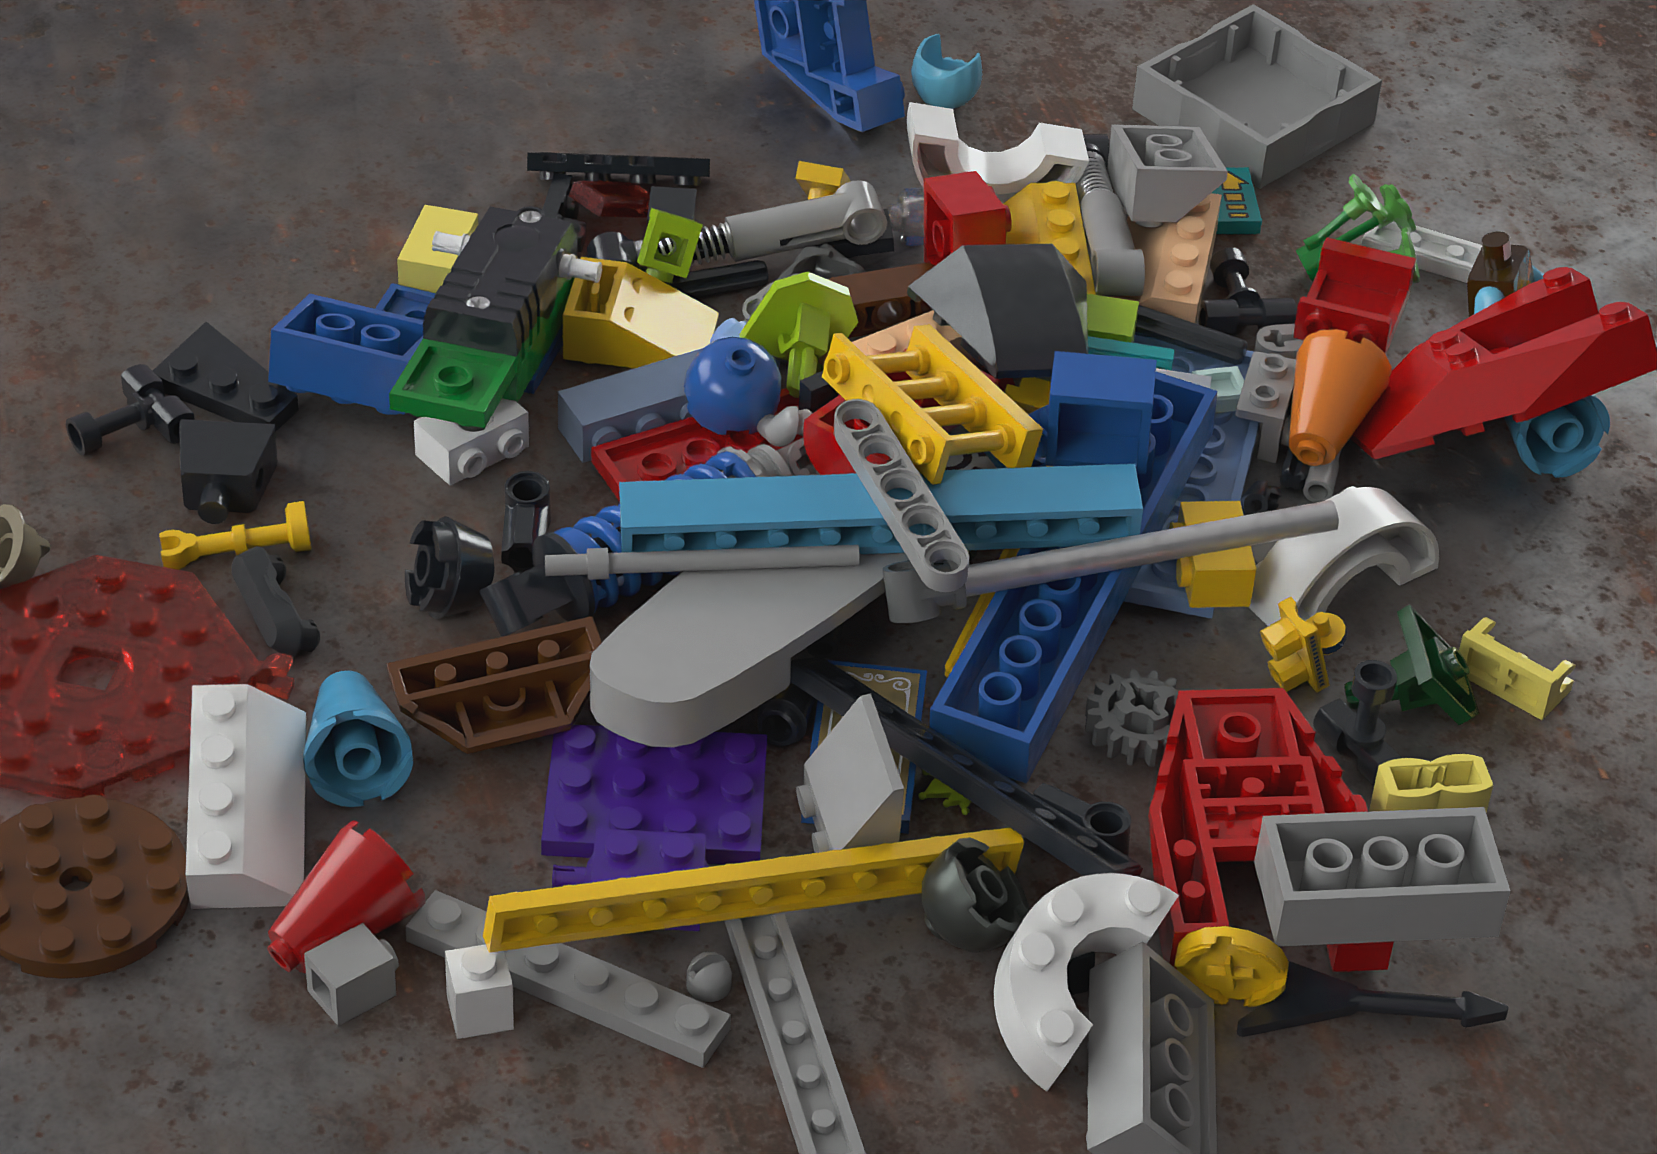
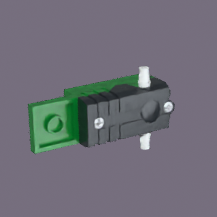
(491, 316)

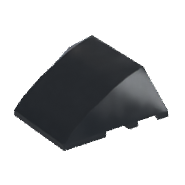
(1009, 305)

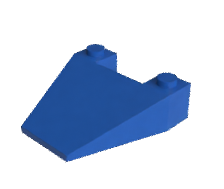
(831, 58)

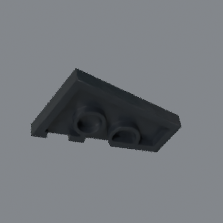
(225, 380)

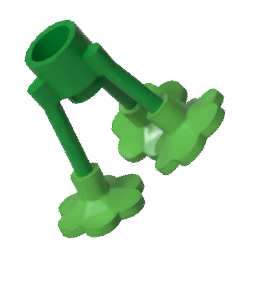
(1364, 200)

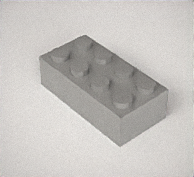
(1381, 876)

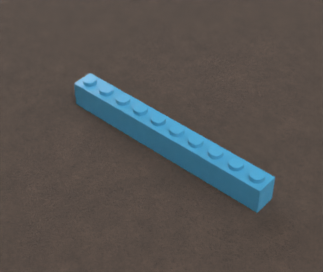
(983, 505)

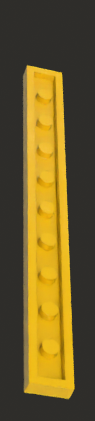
(725, 891)

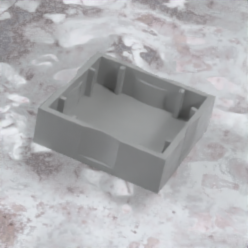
(1258, 93)

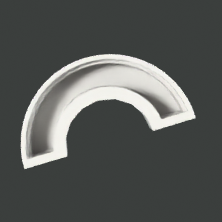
(1046, 156)
(1316, 566)
(1031, 979)

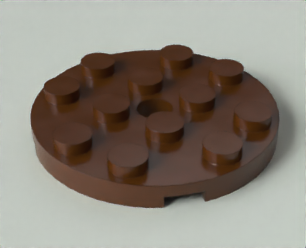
(132, 895)

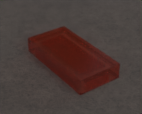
(612, 198)

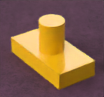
(820, 179)

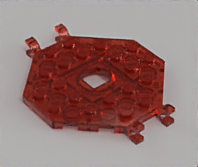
(162, 635)

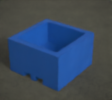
(1100, 410)

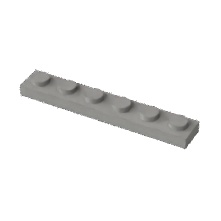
(582, 984)
(793, 1036)

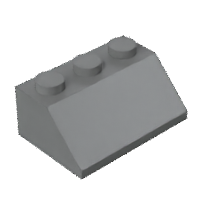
(1162, 171)

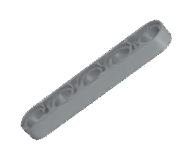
(901, 513)

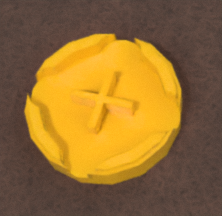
(1233, 965)

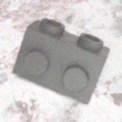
(1268, 399)

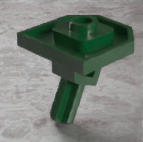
(1428, 672)

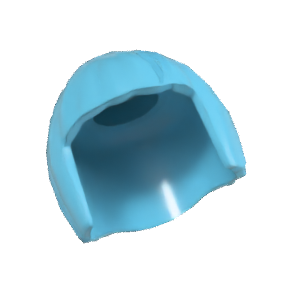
(944, 80)

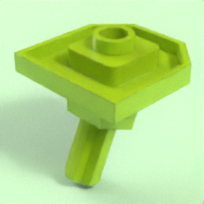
(799, 323)

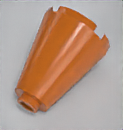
(1333, 393)

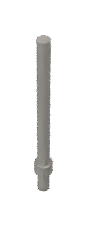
(599, 563)

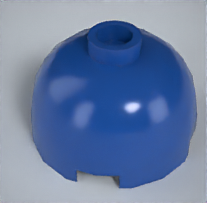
(732, 385)

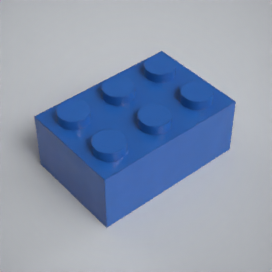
(342, 351)

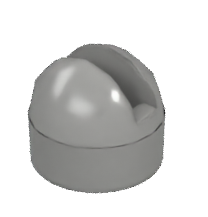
(709, 977)

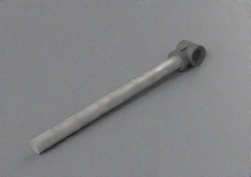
(913, 601)

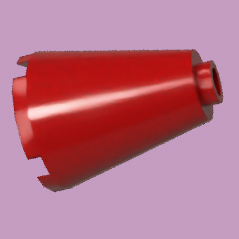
(350, 885)

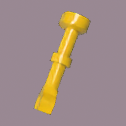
(183, 548)

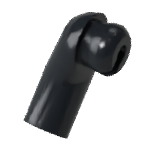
(1260, 498)

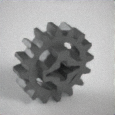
(1139, 717)

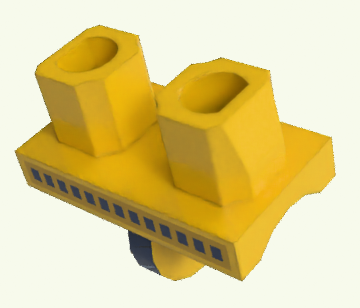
(1300, 646)

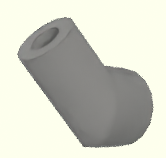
(783, 427)

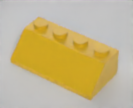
(1051, 215)

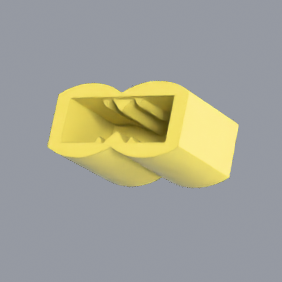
(1437, 784)

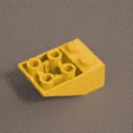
(632, 319)

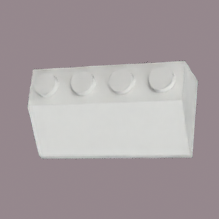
(245, 798)

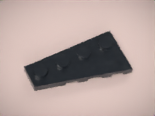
(601, 166)

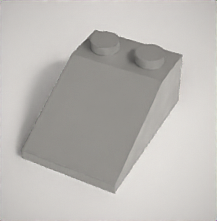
(853, 784)

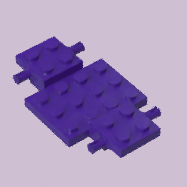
(652, 806)

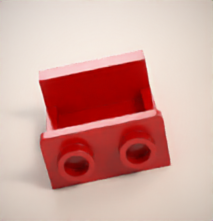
(1356, 293)

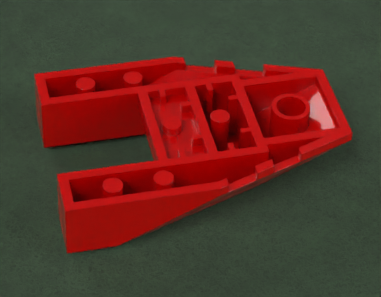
(1508, 360)
(1222, 771)

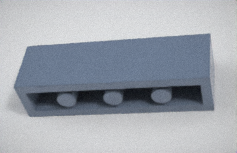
(624, 404)

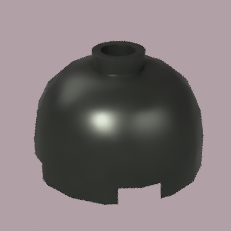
(971, 899)

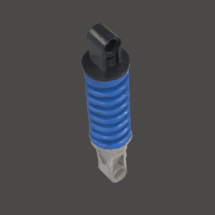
(531, 594)

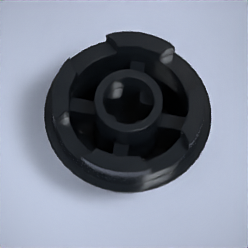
(448, 568)

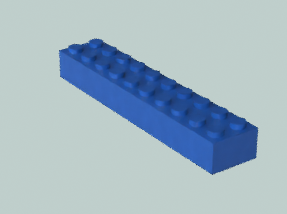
(1043, 636)

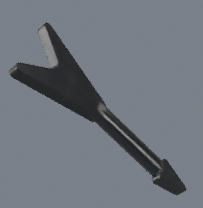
(1320, 997)

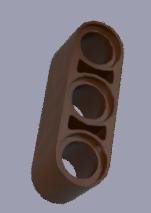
(882, 297)

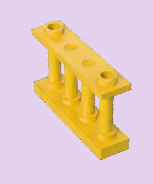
(954, 382)

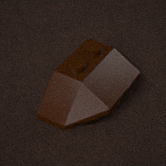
(500, 686)

